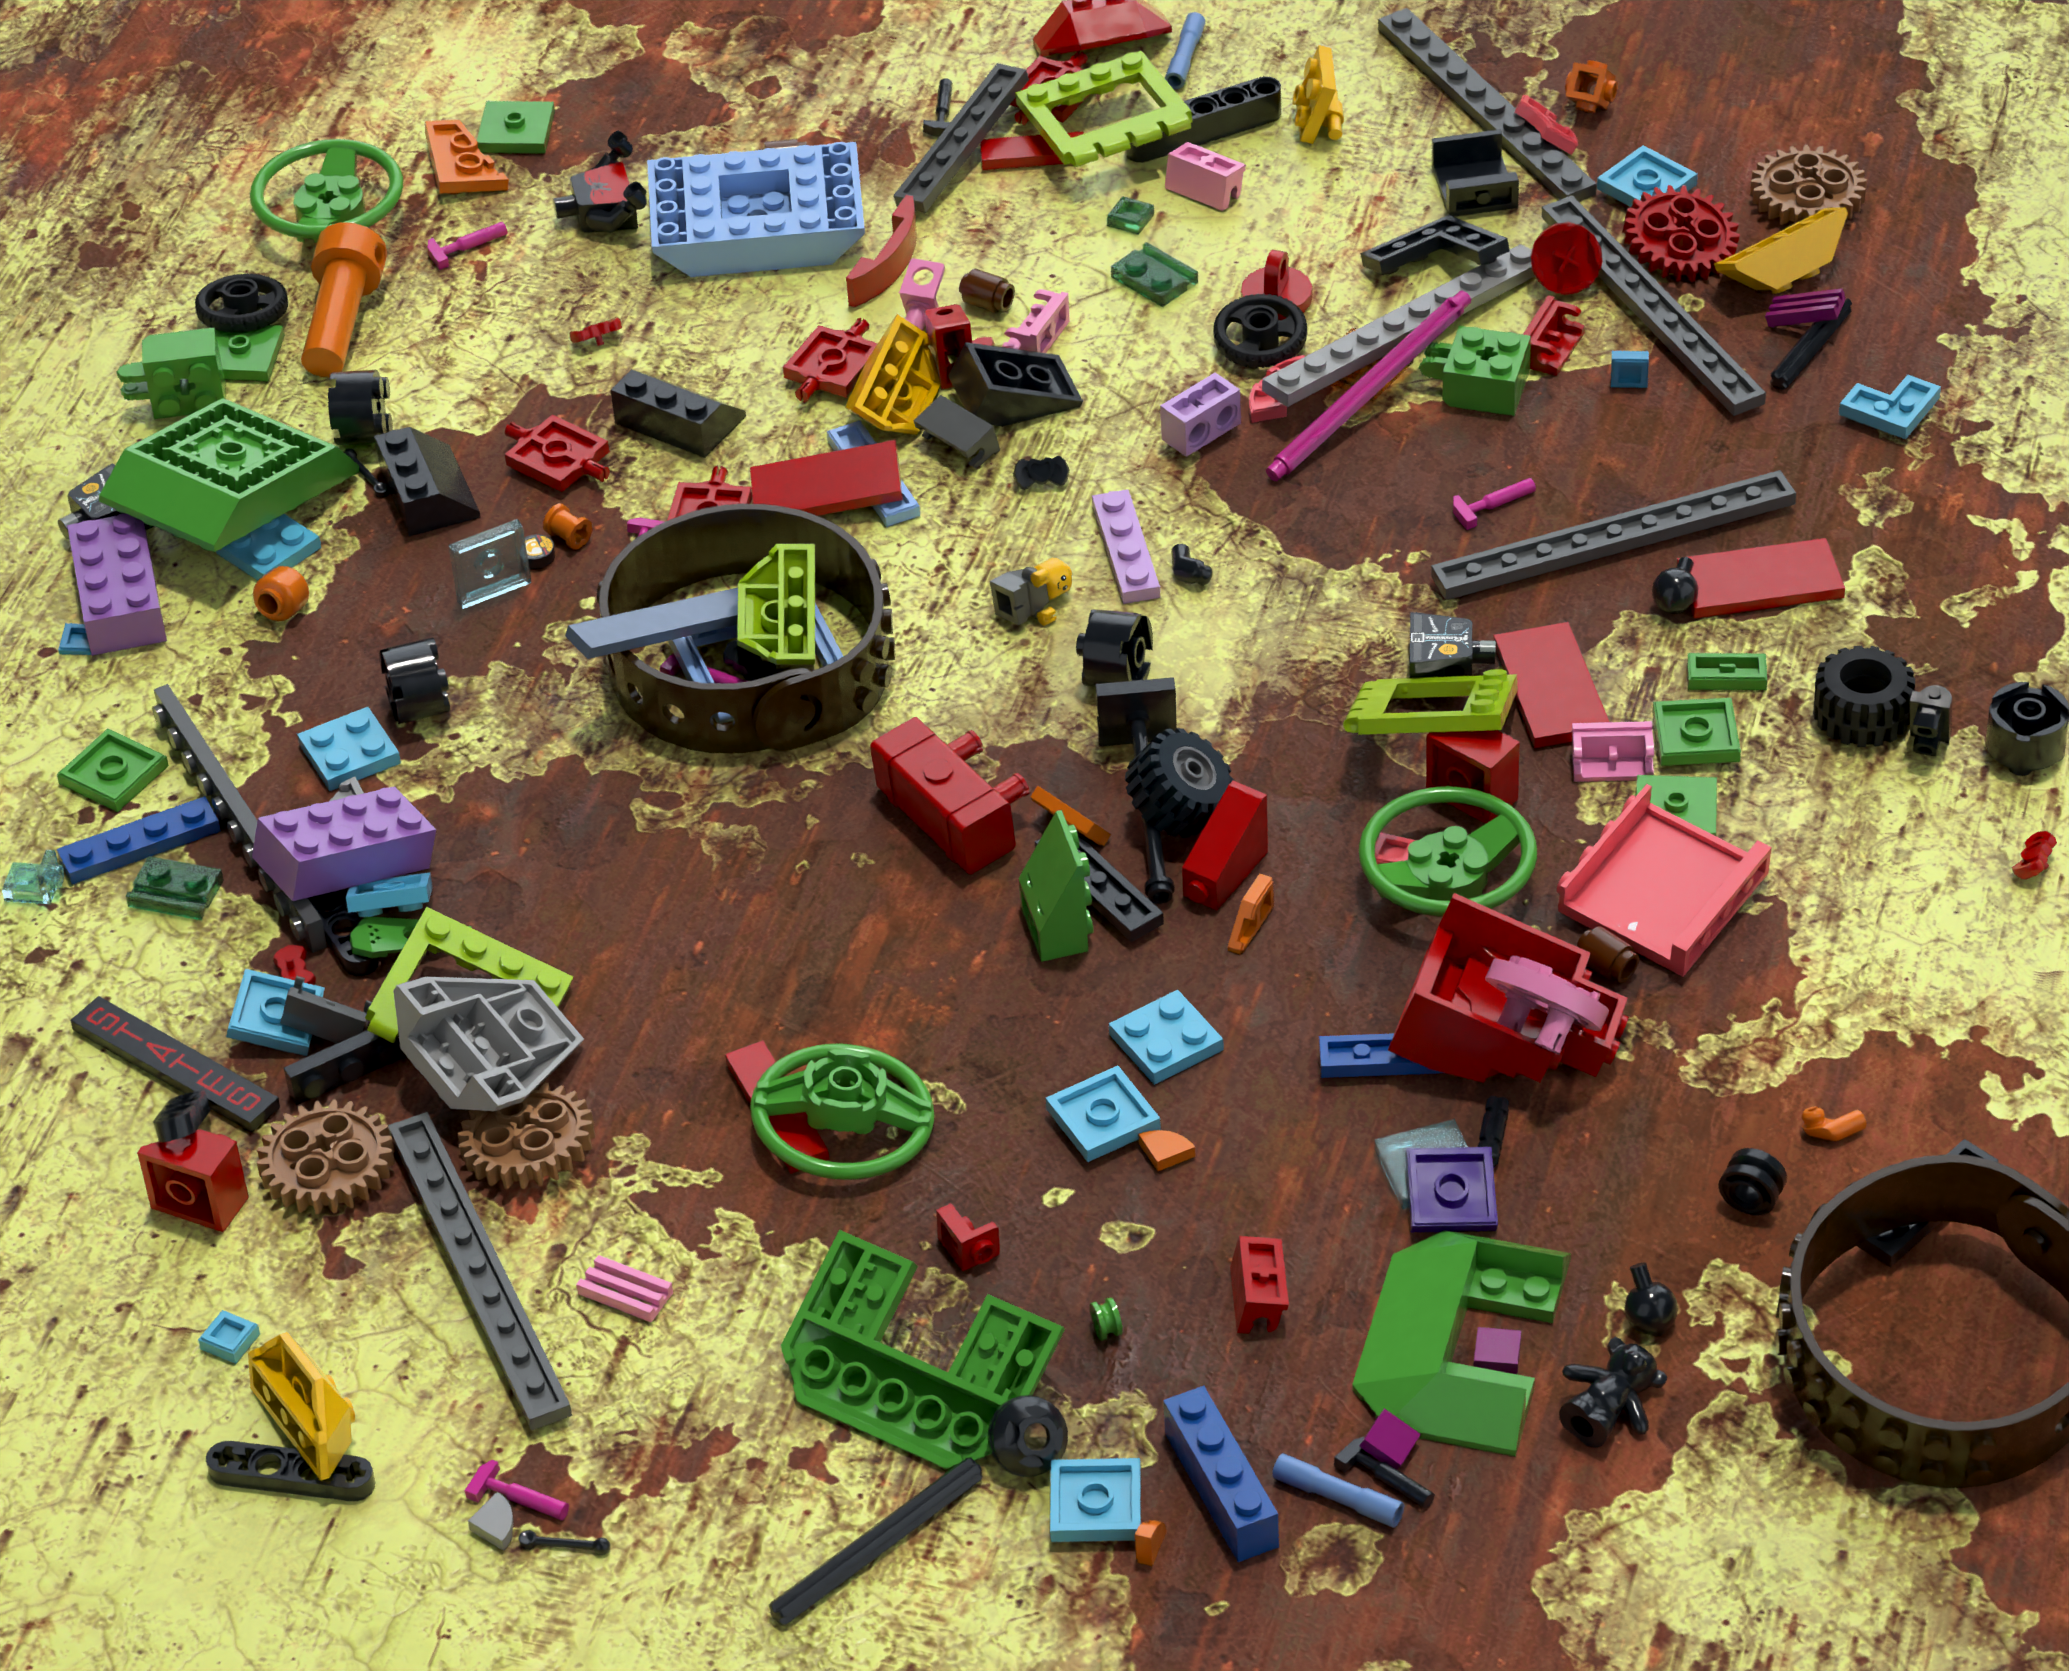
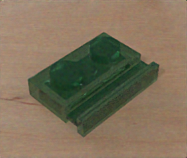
(1154, 274)
(174, 888)

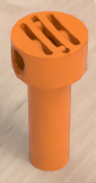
(346, 266)

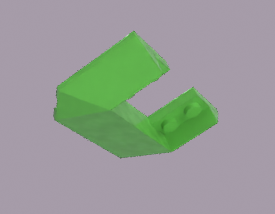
(1418, 1325)
(889, 1394)

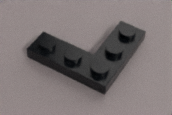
(1444, 233)

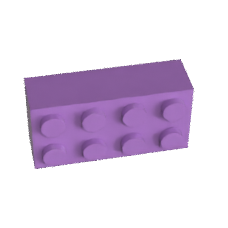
(116, 583)
(343, 843)

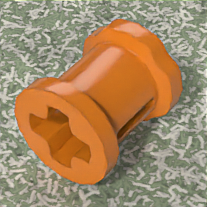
(567, 526)

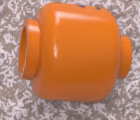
(281, 593)

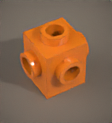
(1583, 78)

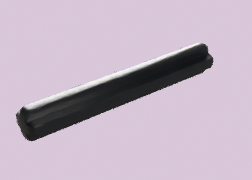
(1806, 348)

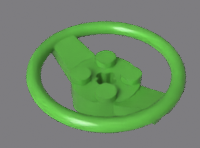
(332, 194)
(1449, 859)
(844, 1094)

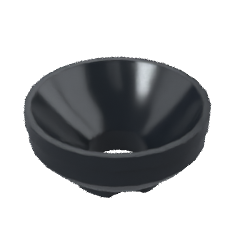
(1007, 1435)

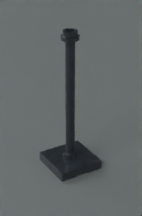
(1135, 715)

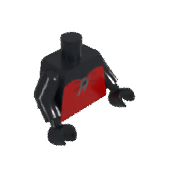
(603, 194)

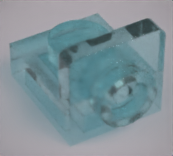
(34, 881)

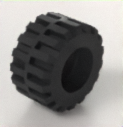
(1863, 696)

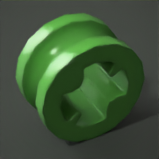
(1106, 1318)

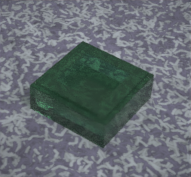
(1130, 215)

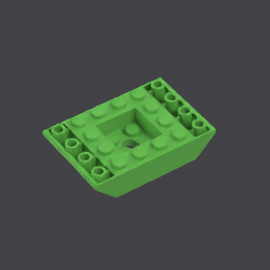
(222, 474)

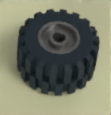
(1177, 782)

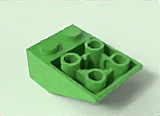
(1056, 894)

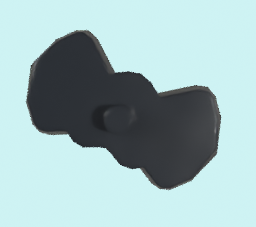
(1041, 472)
(747, 663)

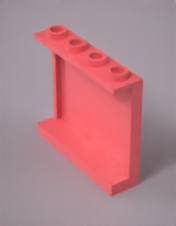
(1666, 878)

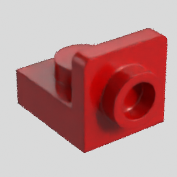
(963, 1242)

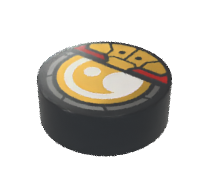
(539, 551)

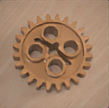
(1805, 183)
(528, 1138)
(325, 1156)

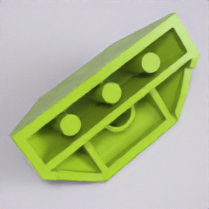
(779, 606)

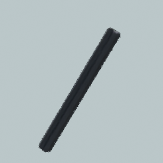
(875, 1541)

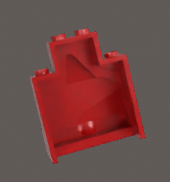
(1455, 1011)

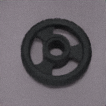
(243, 306)
(1261, 330)

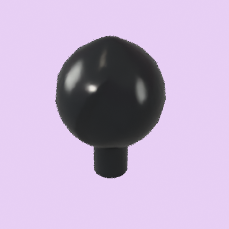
(1676, 588)
(1650, 1304)

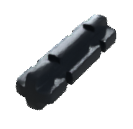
(1494, 1125)

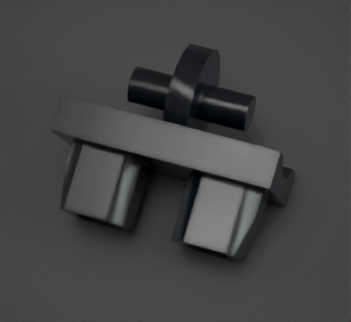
(1930, 719)

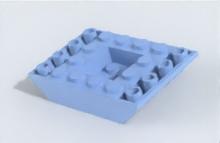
(756, 208)

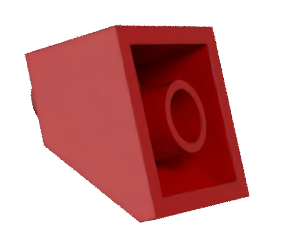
(1474, 761)
(195, 1178)

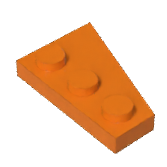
(458, 161)

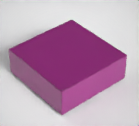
(1498, 1349)
(1389, 1439)

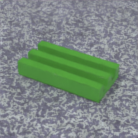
(1727, 671)

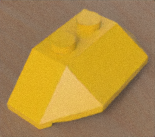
(1788, 254)
(896, 380)
(302, 1402)

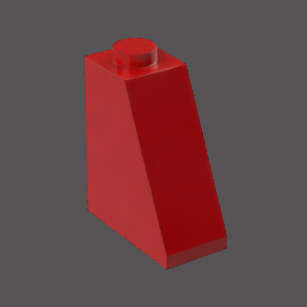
(1227, 847)

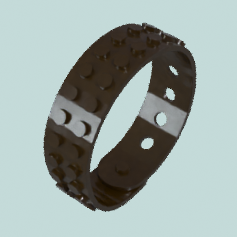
(771, 711)
(1863, 1426)

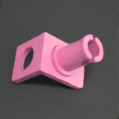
(920, 297)

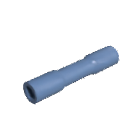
(1189, 38)
(1363, 1500)

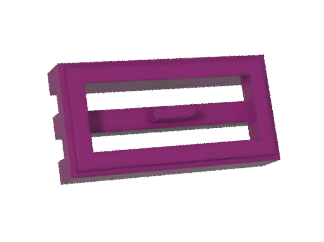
(1805, 307)

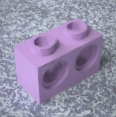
(1200, 414)

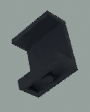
(1473, 173)

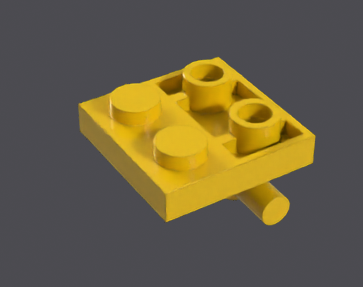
(1318, 98)

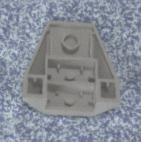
(482, 1038)

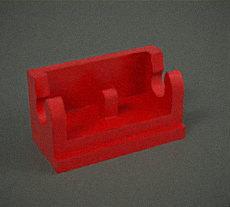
(1553, 335)
(1258, 1282)

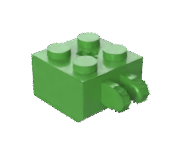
(1480, 369)
(176, 373)

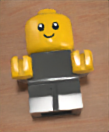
(1028, 590)

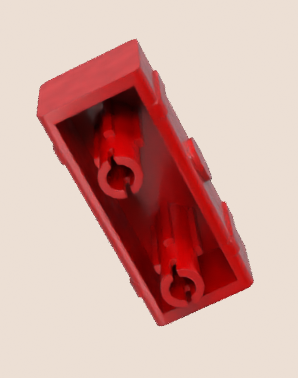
(946, 794)

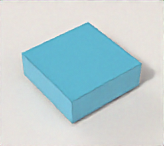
(229, 1336)

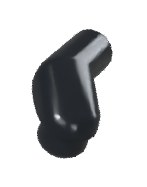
(1187, 568)

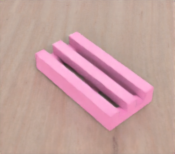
(629, 1283)

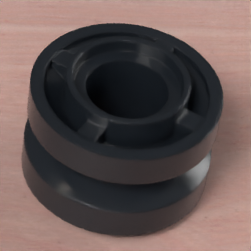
(1752, 1181)

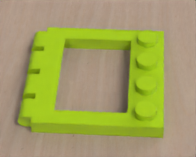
(1099, 79)
(1485, 709)
(471, 951)

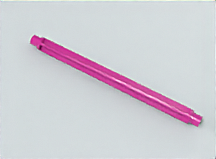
(1368, 386)

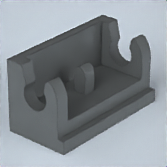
(958, 429)
(322, 1016)

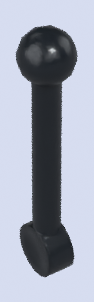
(380, 488)
(529, 1540)

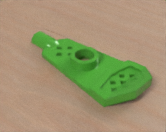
(381, 935)

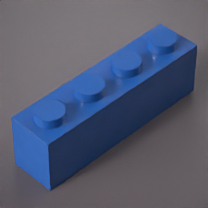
(1221, 1474)

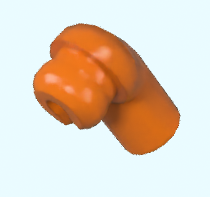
(1832, 1129)

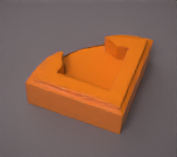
(1166, 1148)
(1149, 1540)

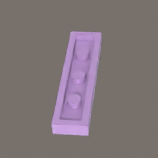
(1125, 546)

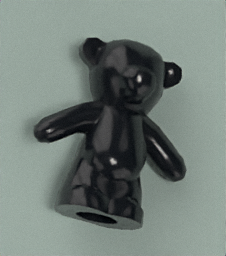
(1596, 1410)

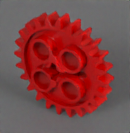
(1680, 232)

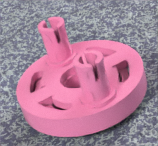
(1534, 986)

